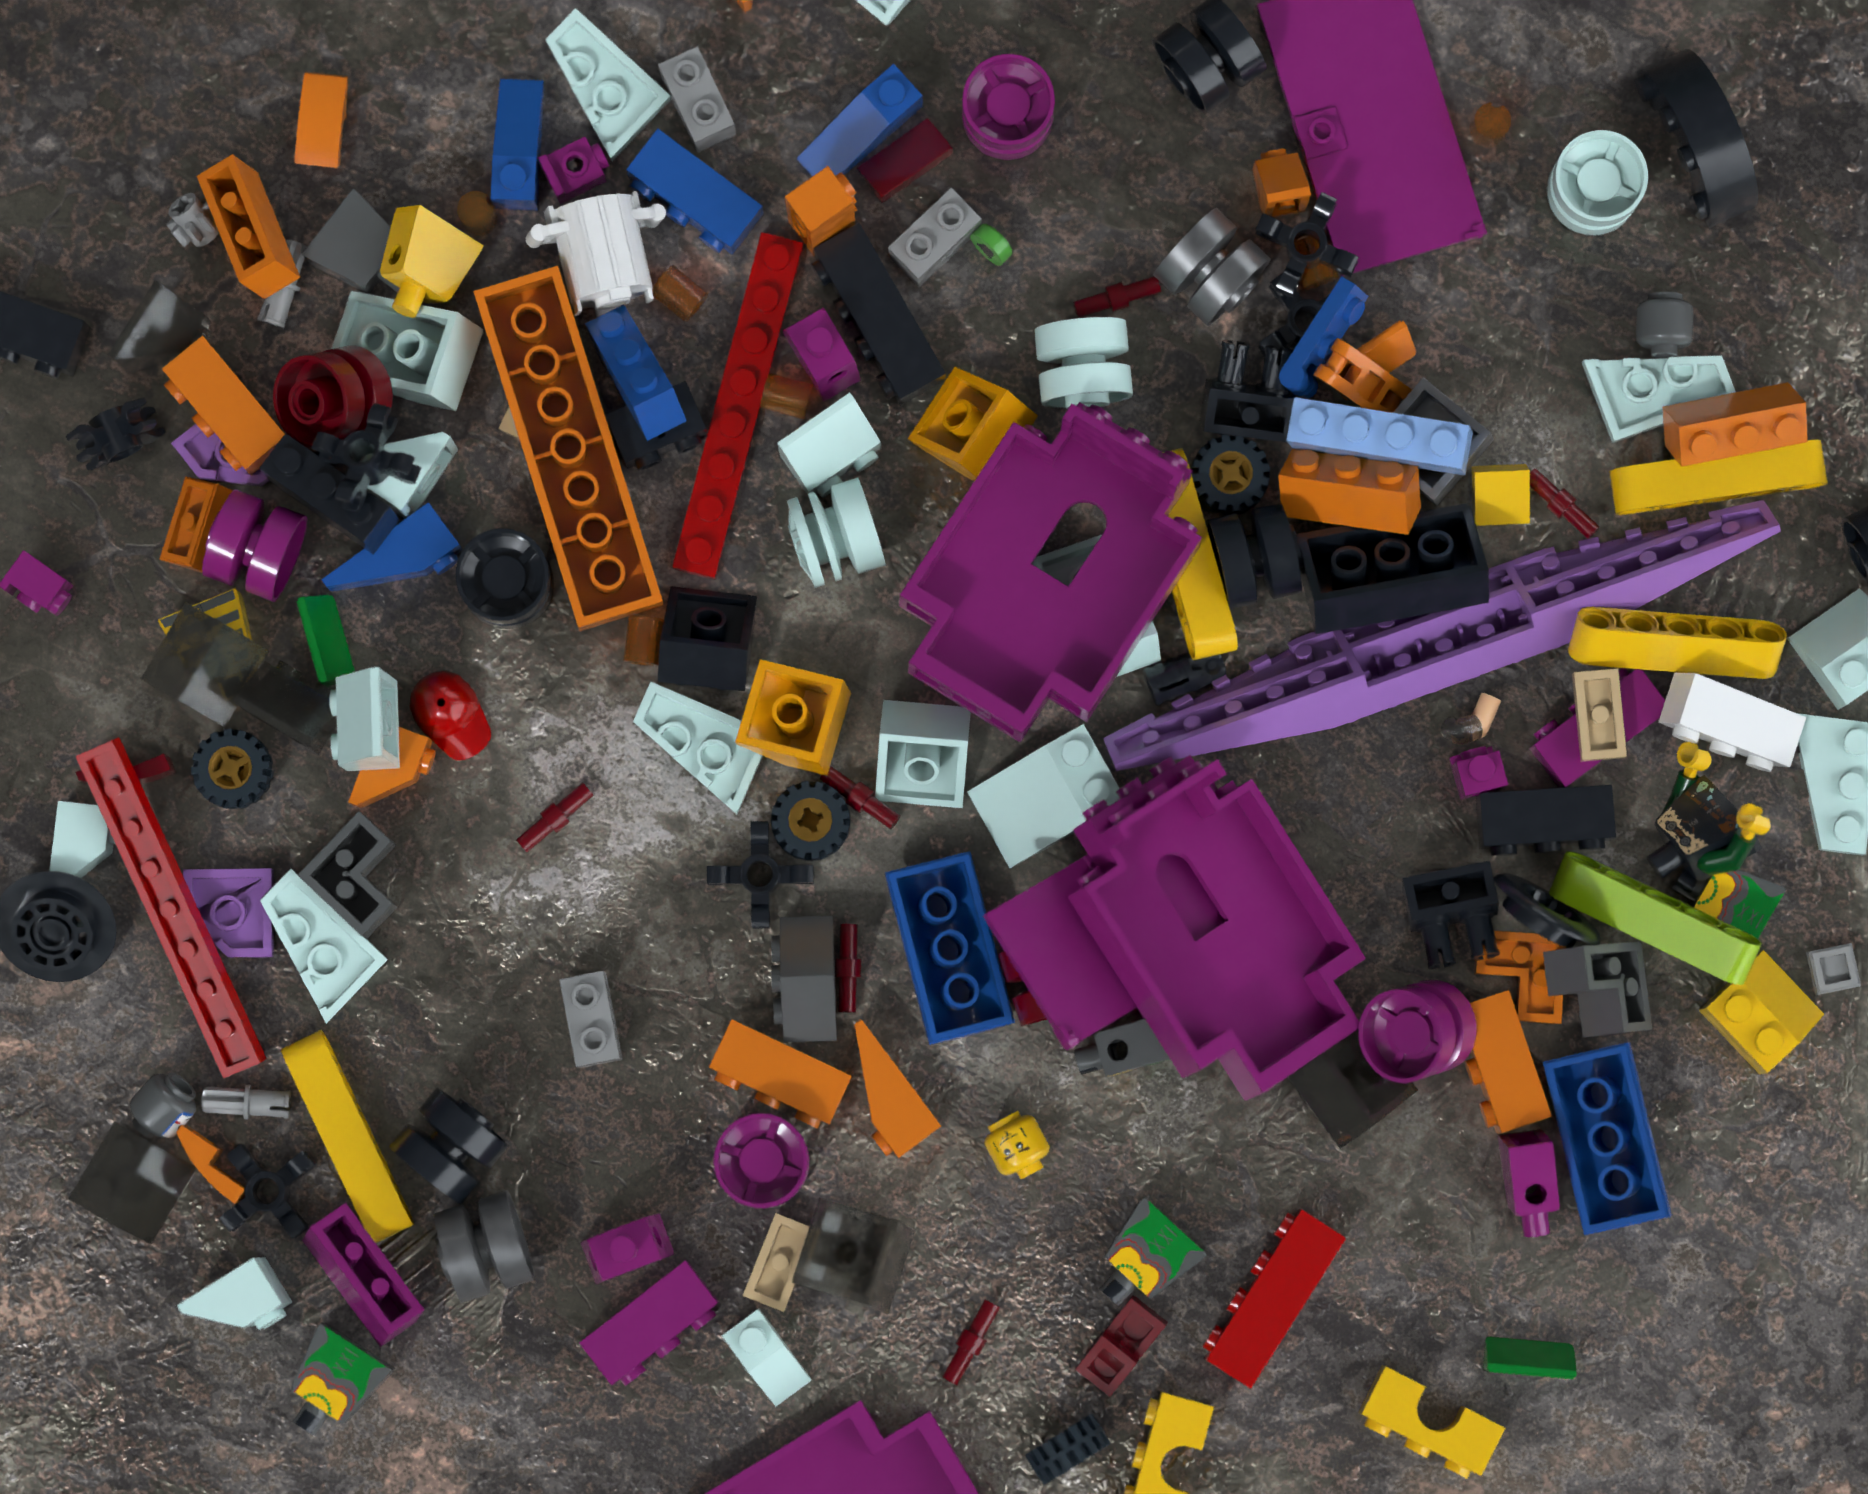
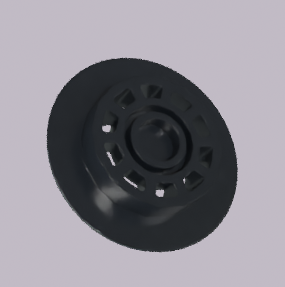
(1545, 914)
(52, 933)

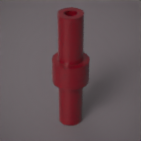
(1117, 296)
(1562, 504)
(861, 797)
(554, 817)
(848, 968)
(971, 1342)

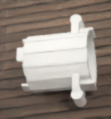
(600, 249)

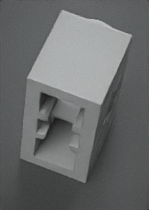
(697, 99)
(934, 237)
(591, 1019)

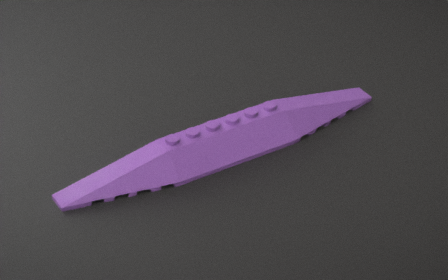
(1379, 665)

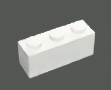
(1731, 721)

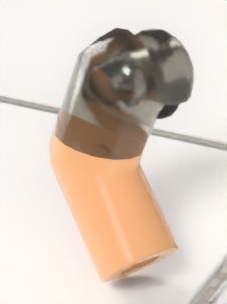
(1473, 726)

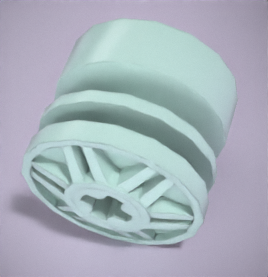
(835, 533)

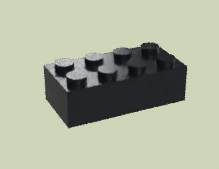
(1384, 576)

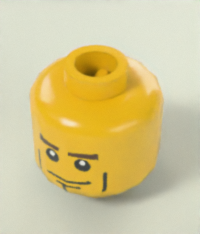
(1017, 1145)

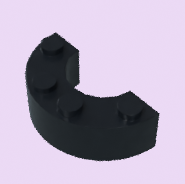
(1708, 135)

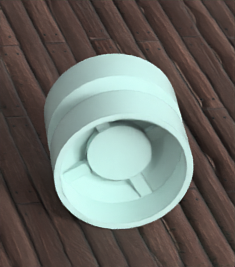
(1597, 182)
(1082, 350)

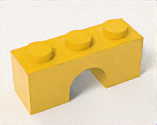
(1173, 1423)
(1465, 1442)

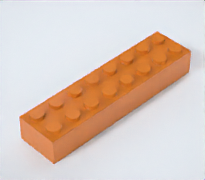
(568, 448)

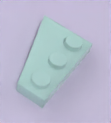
(606, 82)
(1636, 389)
(700, 742)
(1837, 781)
(321, 943)

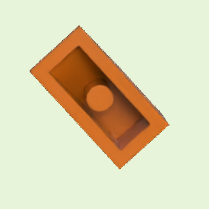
(1281, 183)
(377, 784)

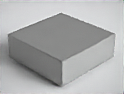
(1833, 969)

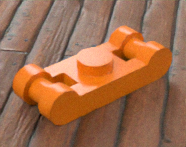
(1364, 382)

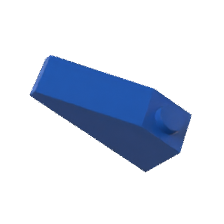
(863, 124)
(517, 145)
(410, 551)

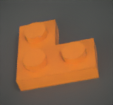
(1523, 958)

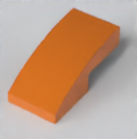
(321, 119)
(204, 1155)

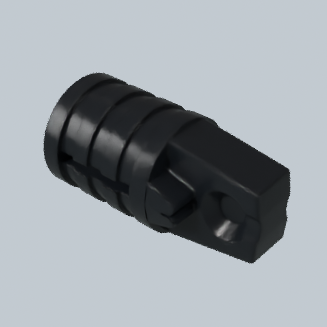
(1181, 676)

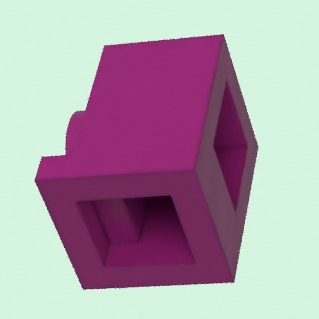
(571, 184)
(37, 585)
(1478, 772)

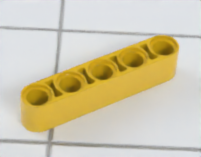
(1759, 473)
(1200, 591)
(1677, 642)
(347, 1136)

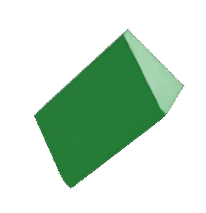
(325, 637)
(1529, 1357)

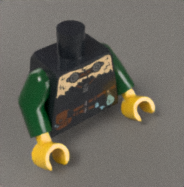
(1702, 825)

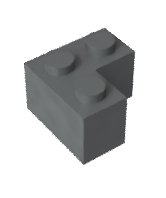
(341, 872)
(805, 979)
(1608, 986)

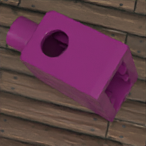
(822, 354)
(1526, 1161)
(627, 1248)

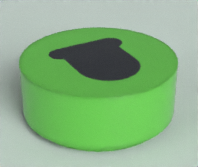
(991, 244)

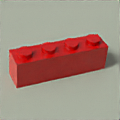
(1274, 1297)

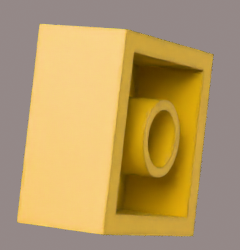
(1501, 494)

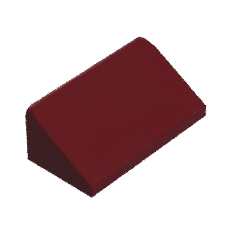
(905, 160)

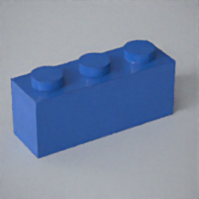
(693, 193)
(635, 372)

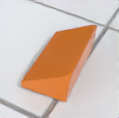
(1388, 348)
(192, 521)

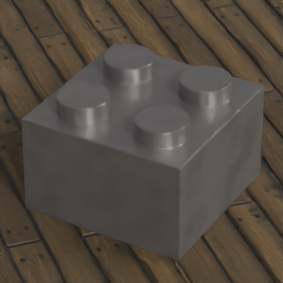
(1431, 403)

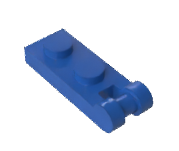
(1335, 316)

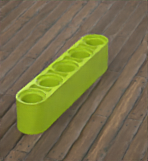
(1655, 918)

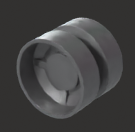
(1222, 276)
(471, 1250)

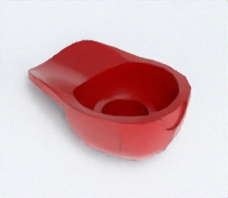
(458, 725)

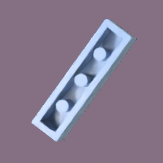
(1379, 436)

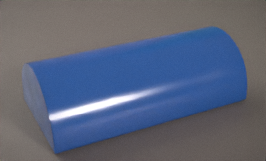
(949, 948)
(1607, 1138)

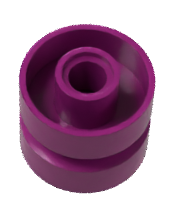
(1008, 106)
(241, 541)
(1417, 1031)
(761, 1161)

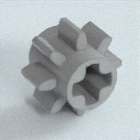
(192, 221)

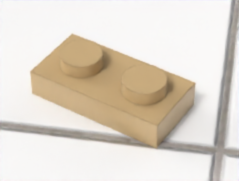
(1599, 715)
(776, 1263)

